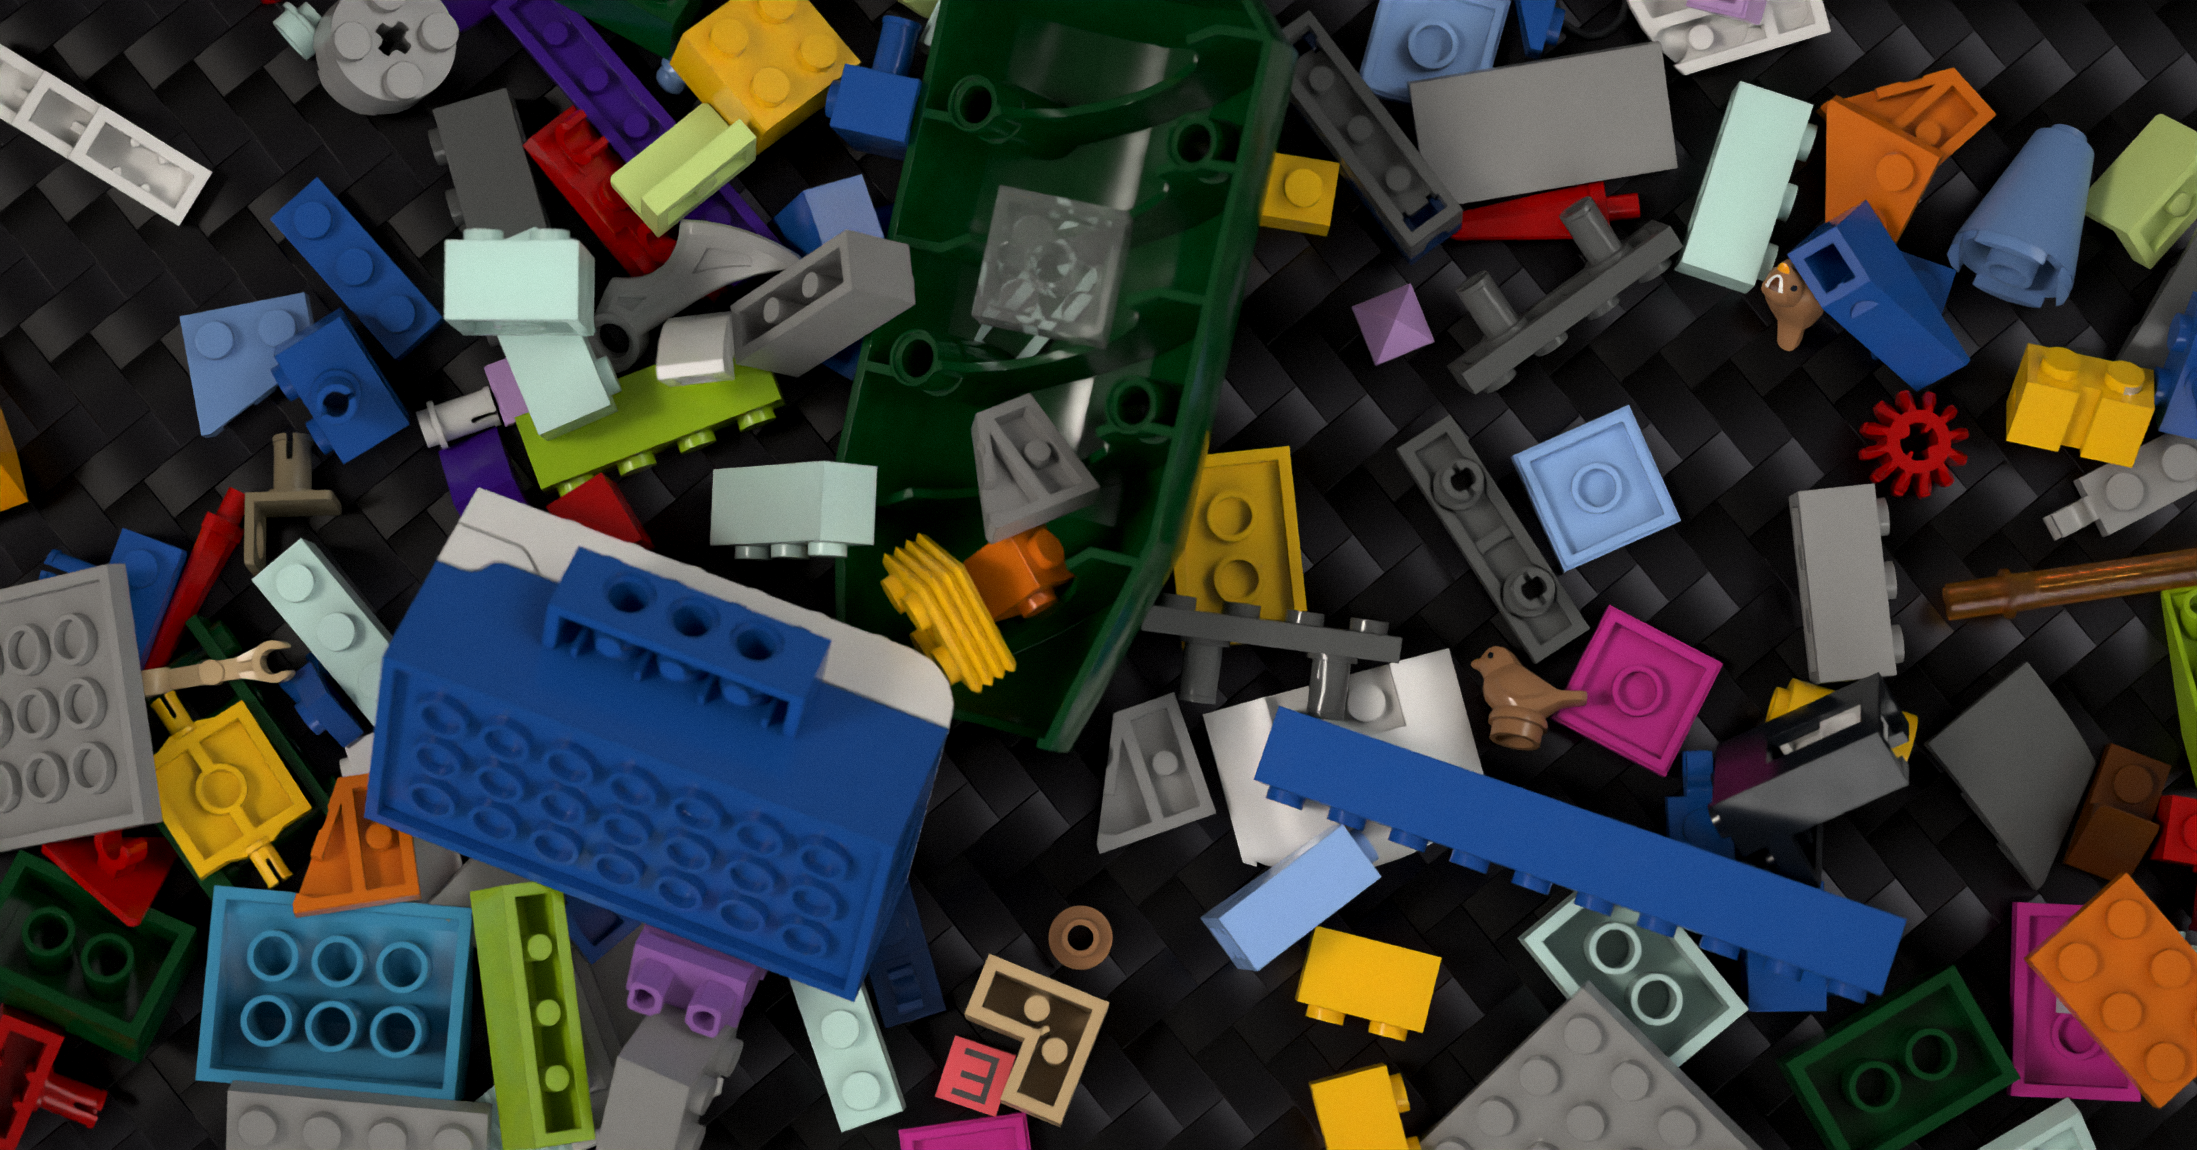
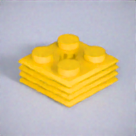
(948, 614)

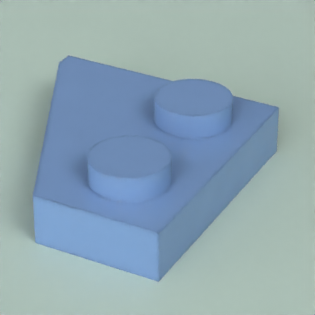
(233, 354)

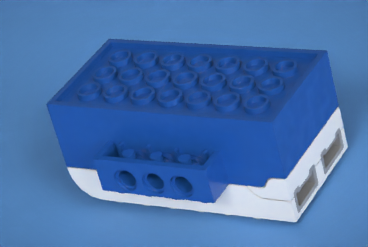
(659, 742)

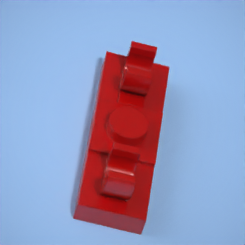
(582, 171)

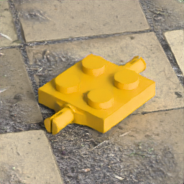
(224, 790)

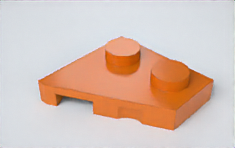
(1935, 109)
(1874, 164)
(356, 858)

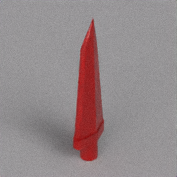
(1538, 215)
(209, 555)

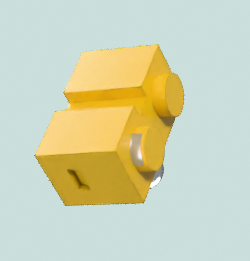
(2080, 403)

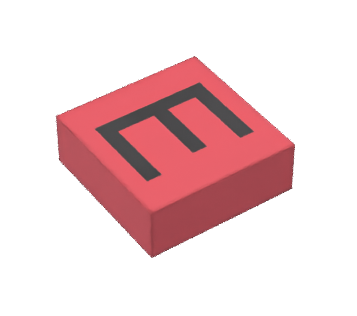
(975, 1075)

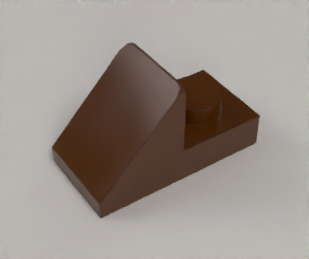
(2118, 814)

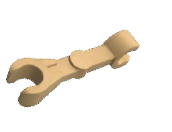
(215, 672)

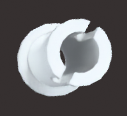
(458, 417)

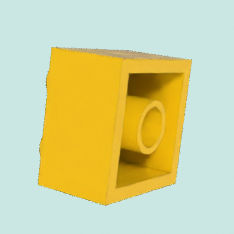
(762, 64)

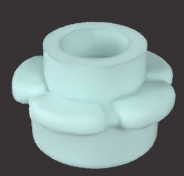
(298, 27)

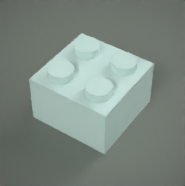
(519, 284)

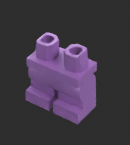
(690, 977)

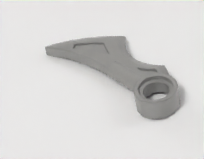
(703, 260)

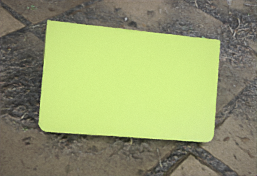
(684, 167)
(2149, 190)

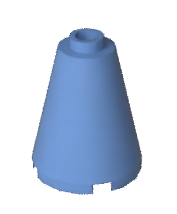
(2031, 221)

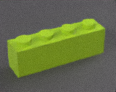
(648, 422)
(532, 1016)

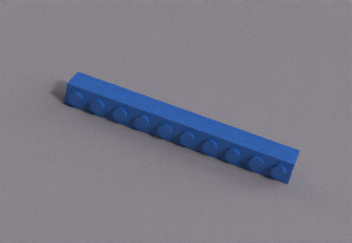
(1582, 852)

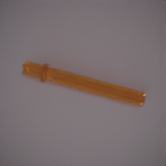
(2069, 584)

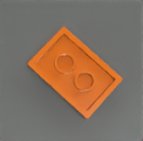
(2128, 986)

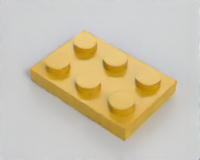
(1244, 536)

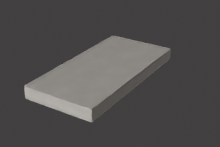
(1546, 122)

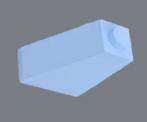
(1293, 897)

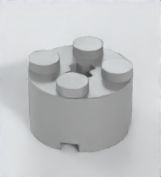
(374, 83)

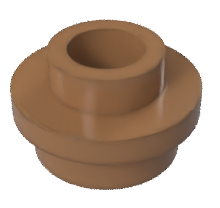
(1080, 958)

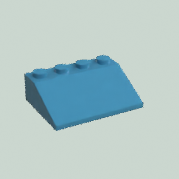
(338, 996)

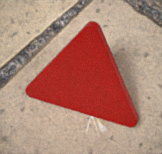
(117, 869)

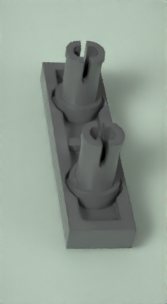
(1589, 294)
(1492, 539)
(1329, 647)

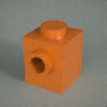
(1019, 573)

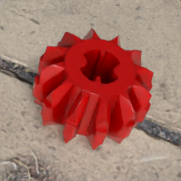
(1929, 462)

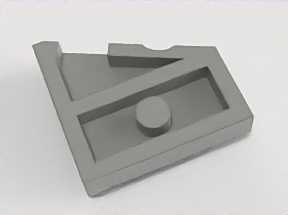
(1025, 469)
(1150, 775)

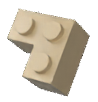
(1055, 1029)

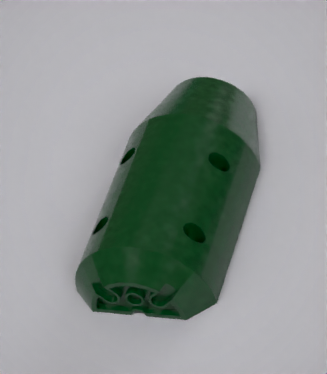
(1106, 107)

